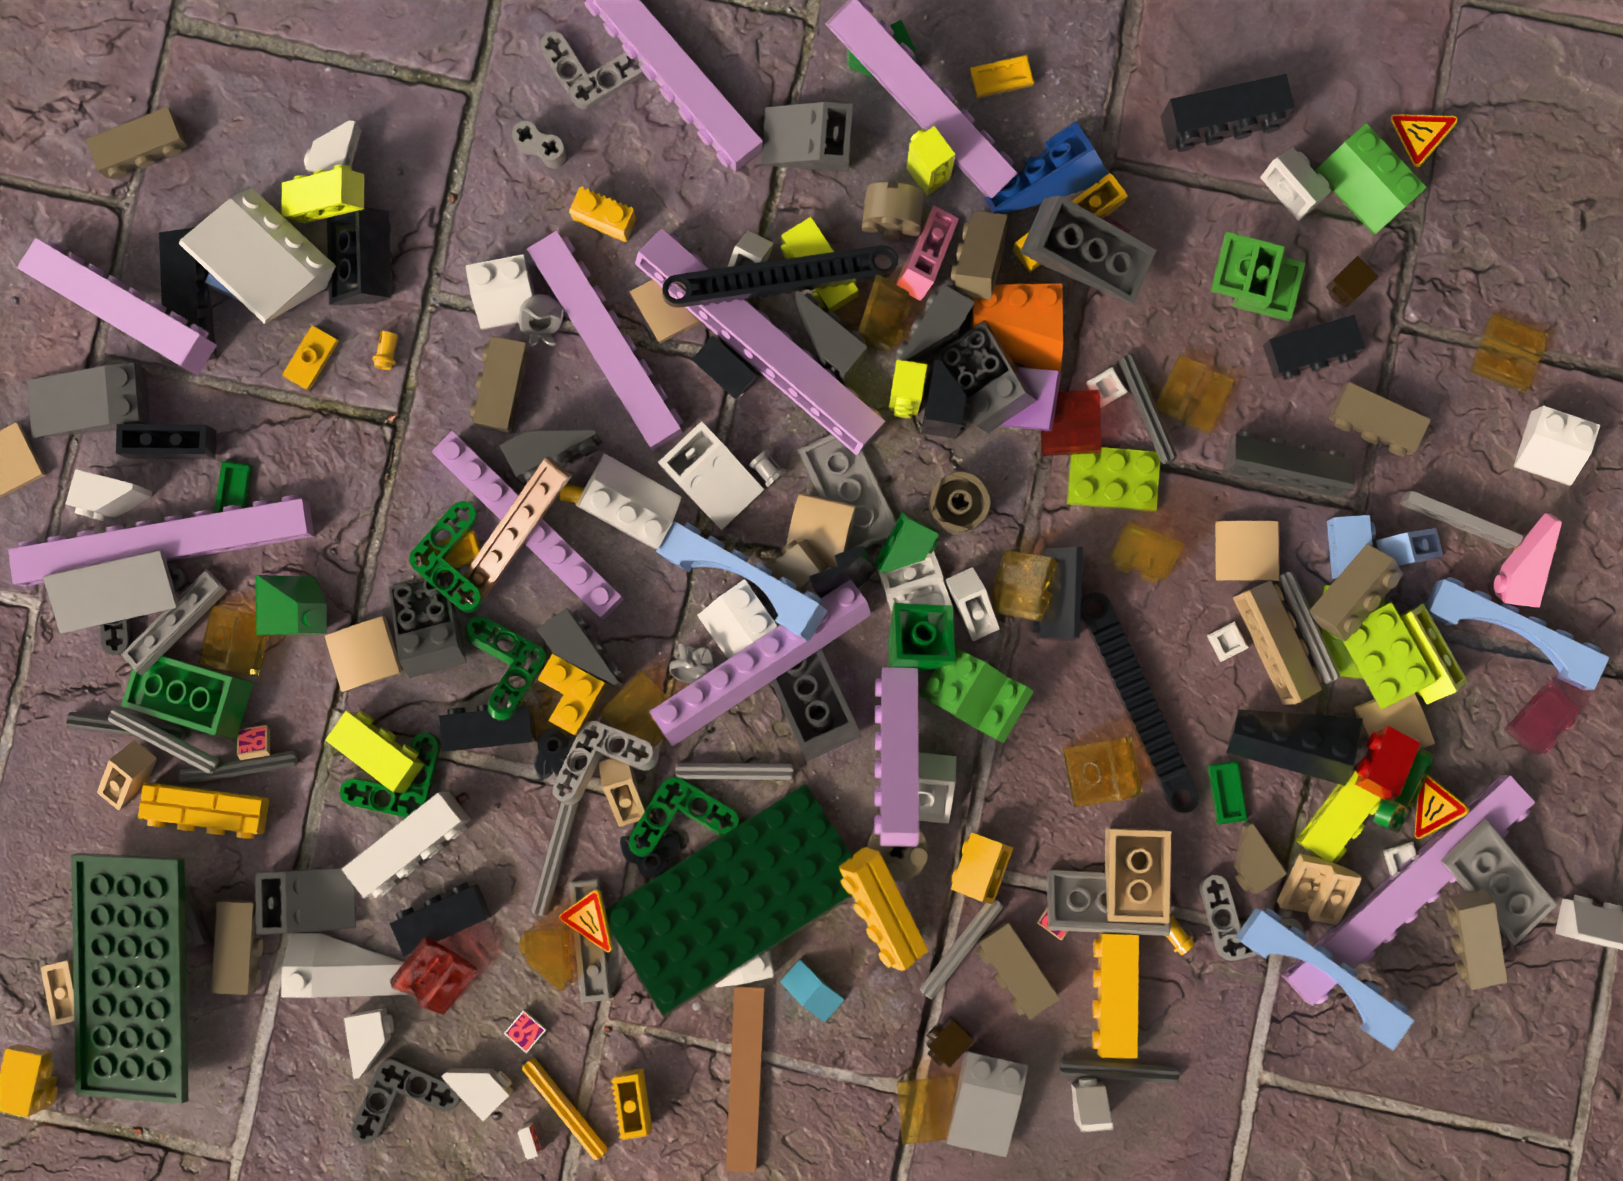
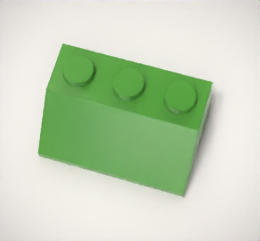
(1370, 179)

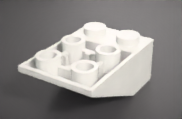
(711, 475)

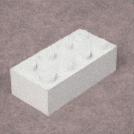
(406, 844)

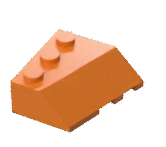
(1025, 322)

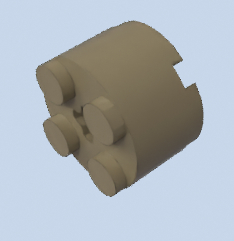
(892, 210)
(974, 496)
(906, 866)

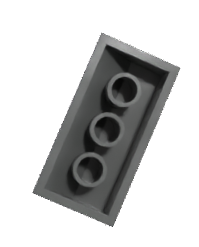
(1289, 465)

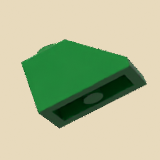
(906, 544)

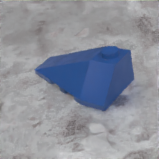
(1061, 169)

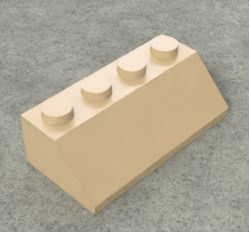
(1278, 644)

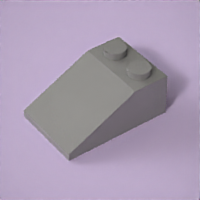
(986, 1104)

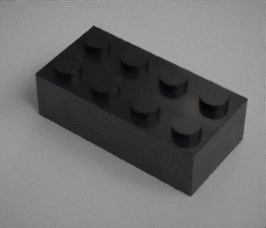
(1227, 113)

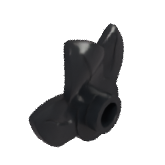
(551, 760)
(664, 851)

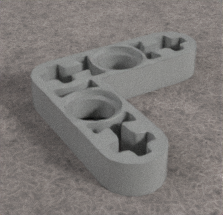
(581, 78)
(600, 747)
(1229, 931)

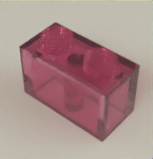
(1542, 720)

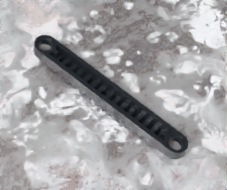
(779, 276)
(1139, 703)

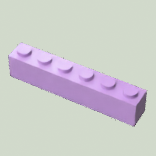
(899, 757)

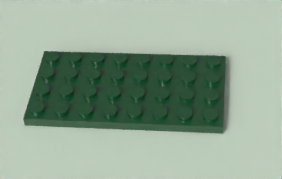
(732, 900)
(130, 977)

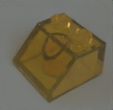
(883, 315)
(1144, 552)
(232, 642)
(1102, 772)
(549, 953)

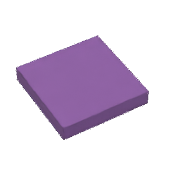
(1042, 412)

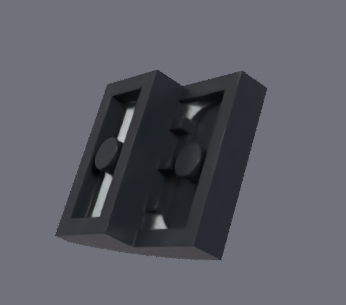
(851, 564)

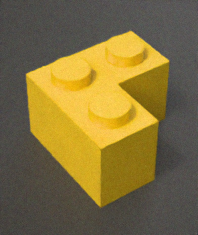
(579, 690)
(27, 1081)

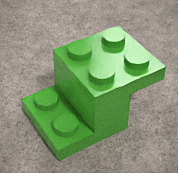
(1257, 276)
(977, 695)

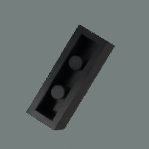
(1314, 347)
(165, 441)
(481, 730)
(440, 917)

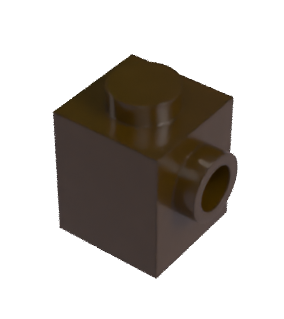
(1351, 282)
(948, 1042)

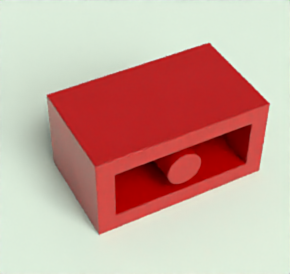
(1387, 763)

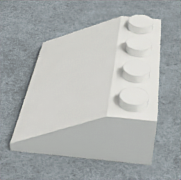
(258, 255)

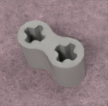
(539, 144)

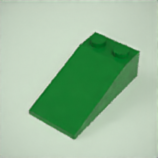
(190, 696)

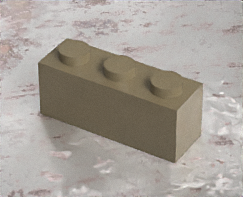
(137, 143)
(980, 254)
(500, 384)
(1378, 420)
(1356, 592)
(1477, 939)
(236, 948)
(1016, 971)

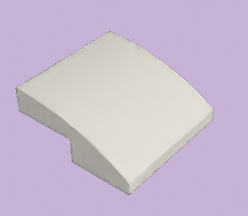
(916, 584)

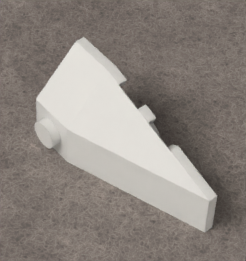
(333, 968)

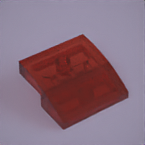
(1075, 425)
(433, 976)

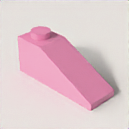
(927, 253)
(1527, 568)

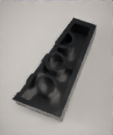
(184, 284)
(1298, 742)

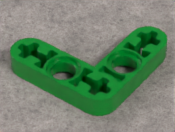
(439, 565)
(515, 658)
(420, 791)
(683, 805)
(1394, 812)

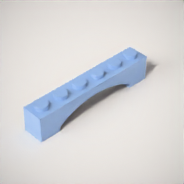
(689, 550)
(1576, 662)
(1380, 1018)

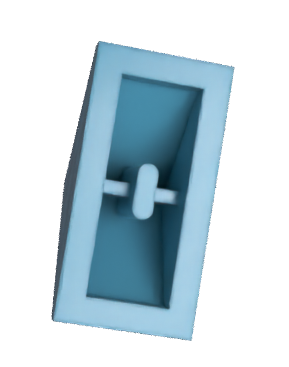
(811, 991)

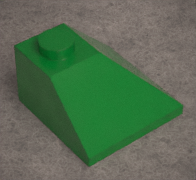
(289, 606)
(921, 636)

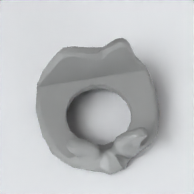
(540, 307)
(691, 663)

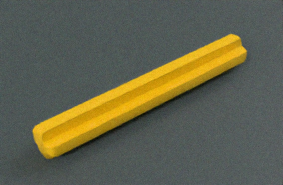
(564, 1108)

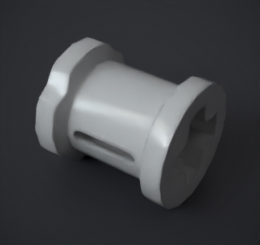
(767, 468)

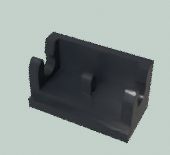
(726, 367)

